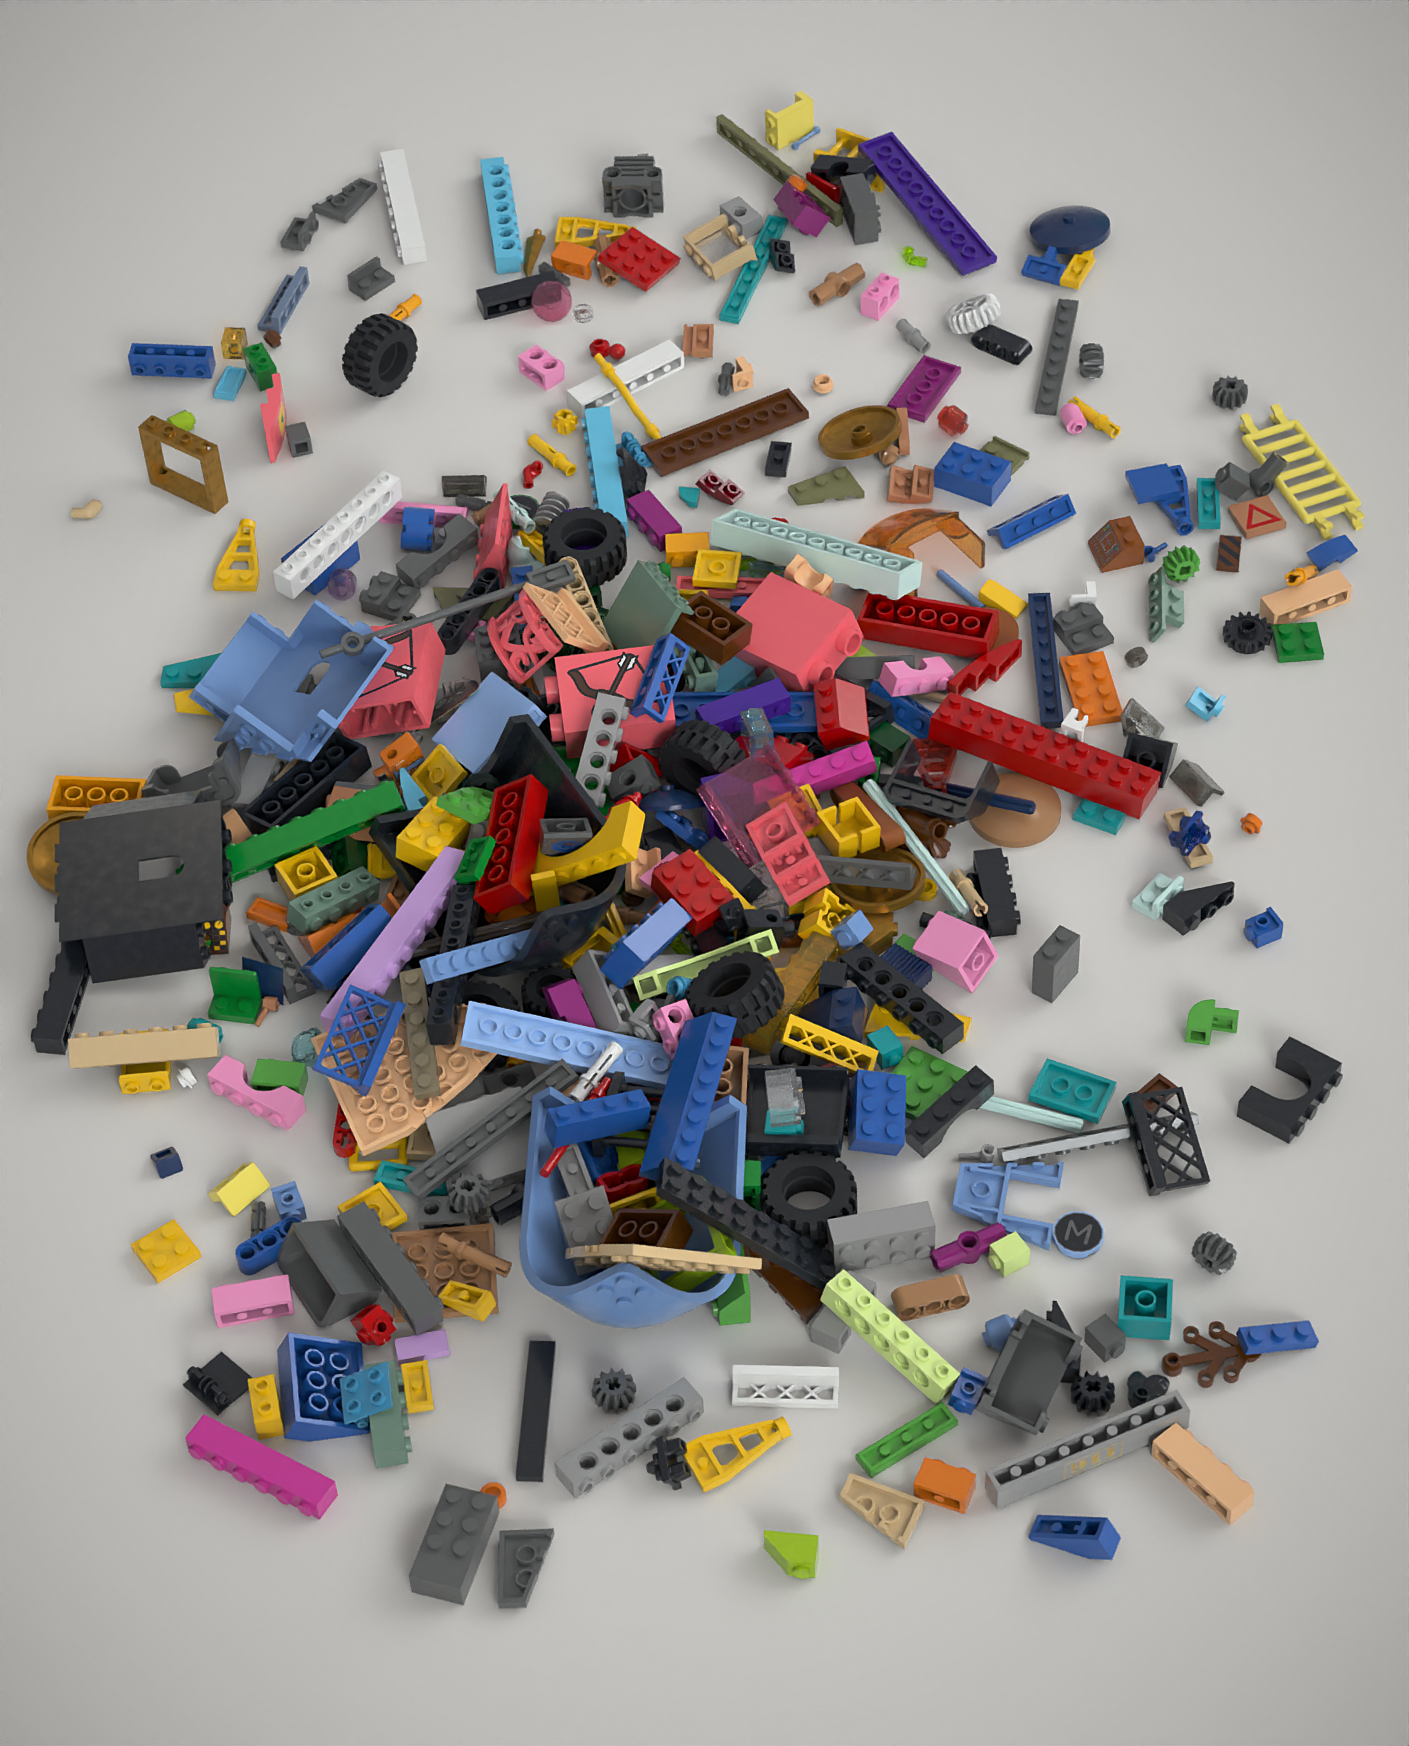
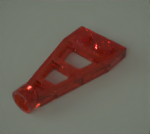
(932, 749)

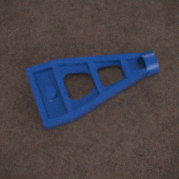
(1182, 515)

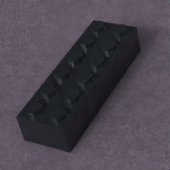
(307, 784)

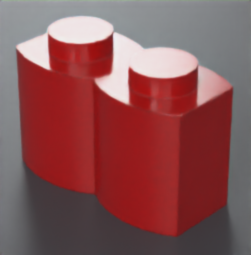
(623, 1183)

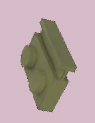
(1007, 451)

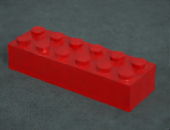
(929, 625)
(515, 827)

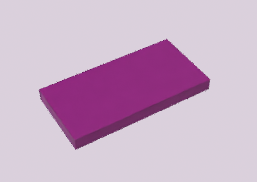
(925, 387)

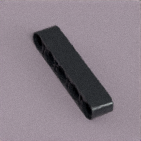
(459, 626)

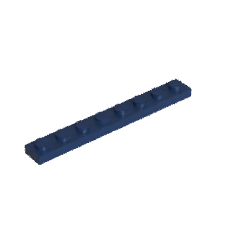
(1045, 660)

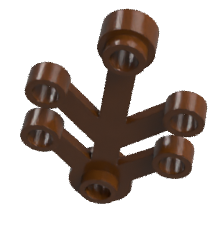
(1214, 1353)

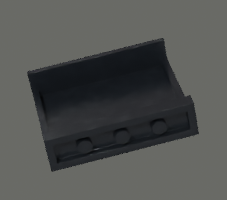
(825, 1108)

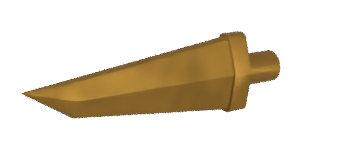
(533, 247)

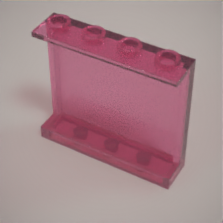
(748, 793)

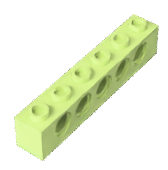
(890, 1336)

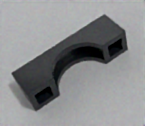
(930, 1127)

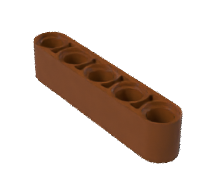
(891, 832)

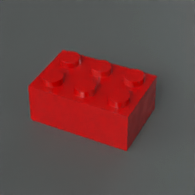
(693, 888)

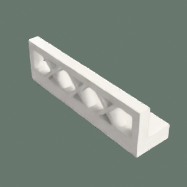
(765, 1377)

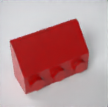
(841, 713)
(790, 755)

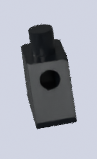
(760, 920)

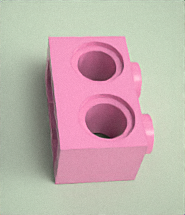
(879, 296)
(541, 367)
(668, 1030)

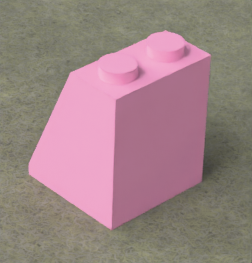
(956, 950)

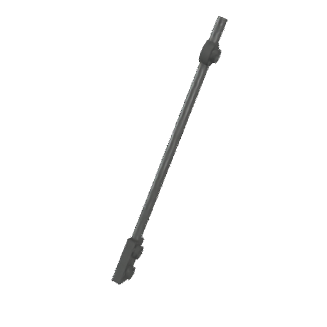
(547, 577)

